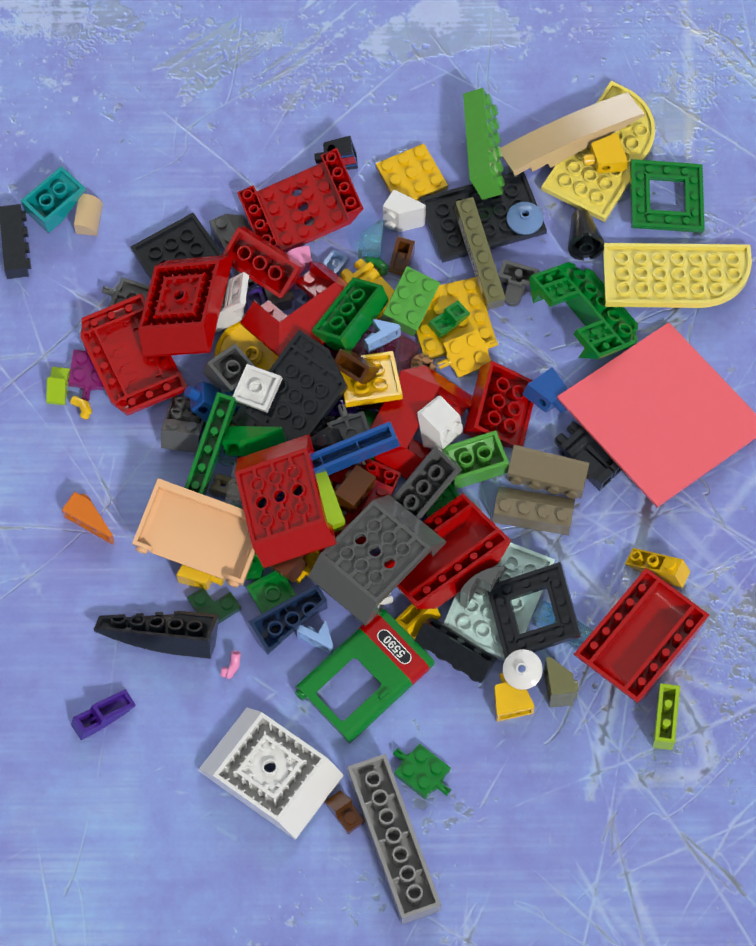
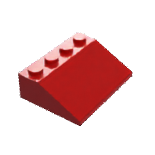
(499, 405)

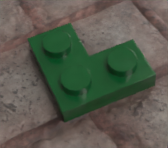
(224, 606)

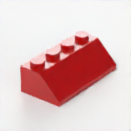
(263, 262)

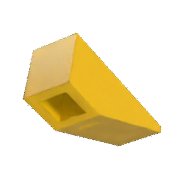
(668, 568)

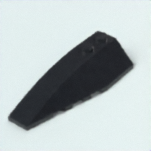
(174, 634)

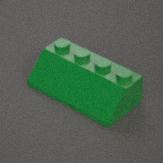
(351, 314)

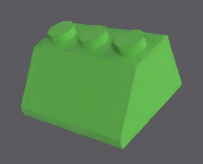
(478, 458)

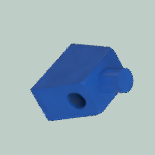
(544, 391)
(202, 398)

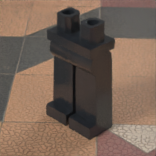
(584, 448)

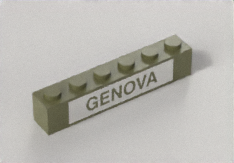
(479, 253)

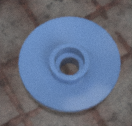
(524, 224)

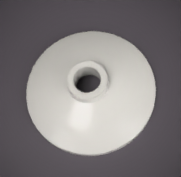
(530, 676)

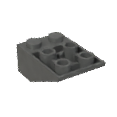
(181, 427)

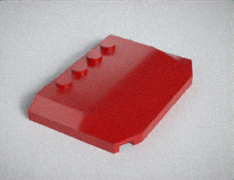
(118, 359)

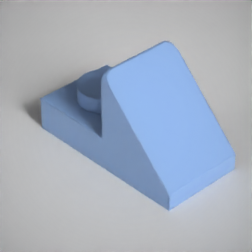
(384, 334)
(320, 640)

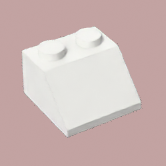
(403, 212)
(439, 423)

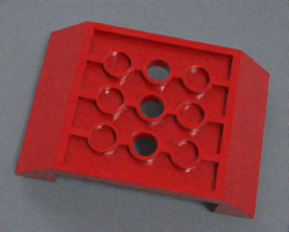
(326, 191)
(296, 523)

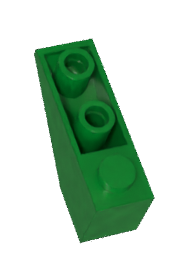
(251, 439)

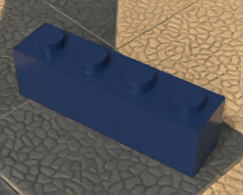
(281, 621)

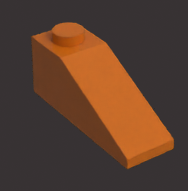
(83, 513)

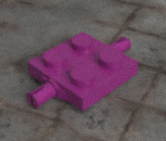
(83, 374)

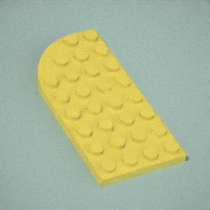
(600, 192)
(674, 274)

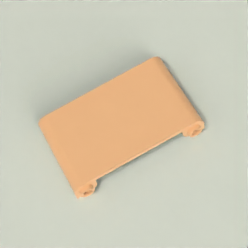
(196, 532)

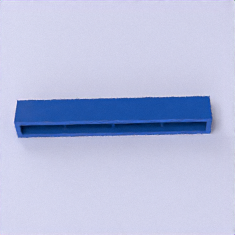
(353, 450)

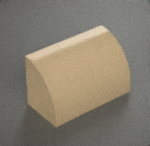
(88, 215)

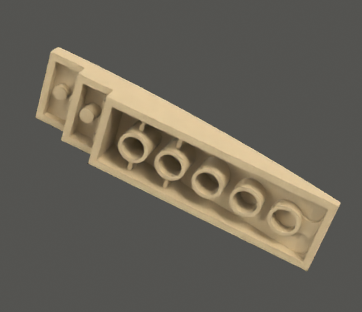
(570, 134)

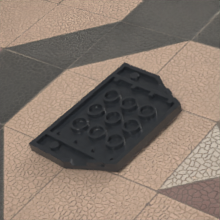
(306, 393)

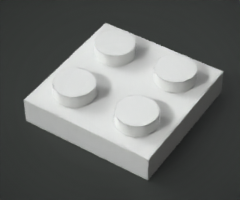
(257, 388)

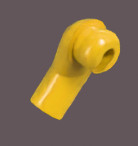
(84, 406)

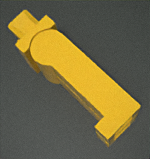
(366, 272)

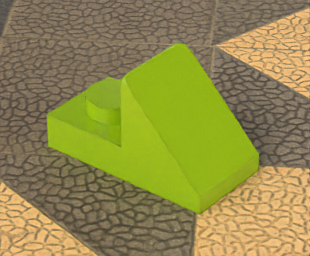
(57, 386)

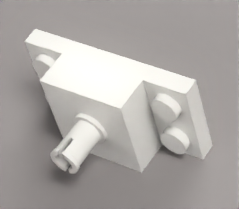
(233, 302)

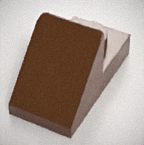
(402, 255)
(344, 811)

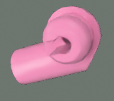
(233, 667)

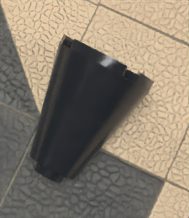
(584, 237)

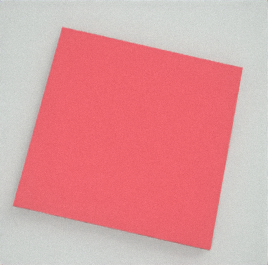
(662, 414)

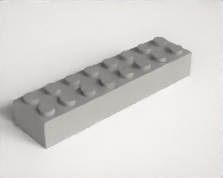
(394, 839)

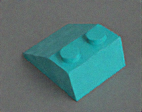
(53, 199)

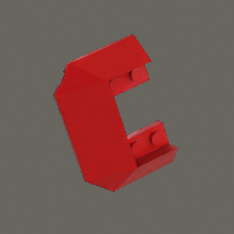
(278, 329)
(418, 389)

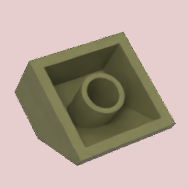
(559, 684)

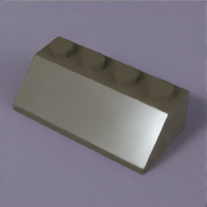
(547, 472)
(533, 510)

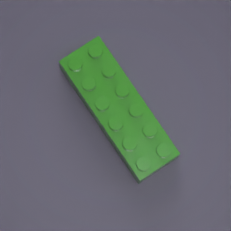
(483, 143)

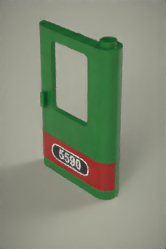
(388, 656)

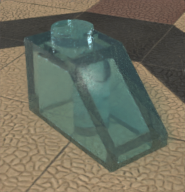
(370, 241)

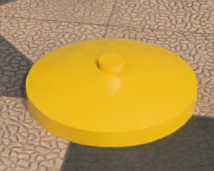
(254, 349)

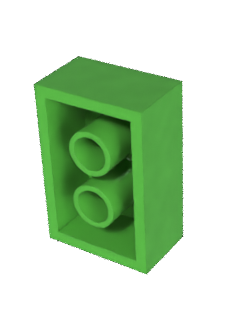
(410, 300)

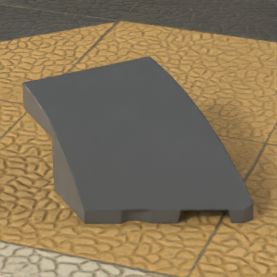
(480, 582)

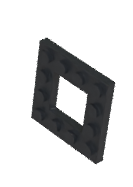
(549, 578)

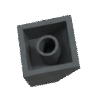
(227, 368)

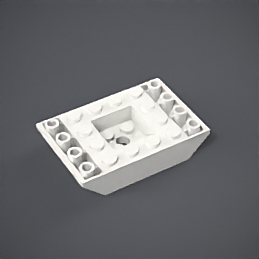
(290, 792)

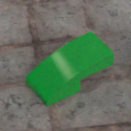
(449, 319)

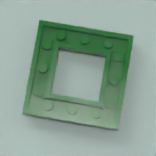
(643, 218)

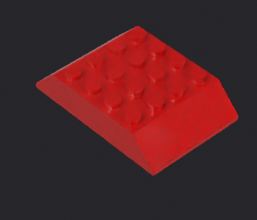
(470, 547)
(642, 636)

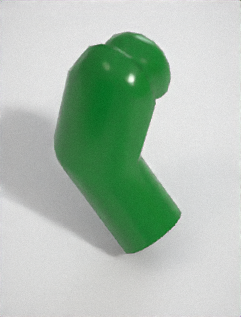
(379, 263)

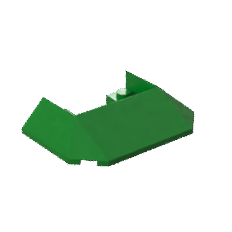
(605, 328)

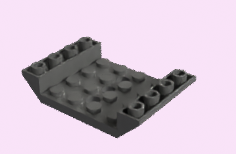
(362, 580)

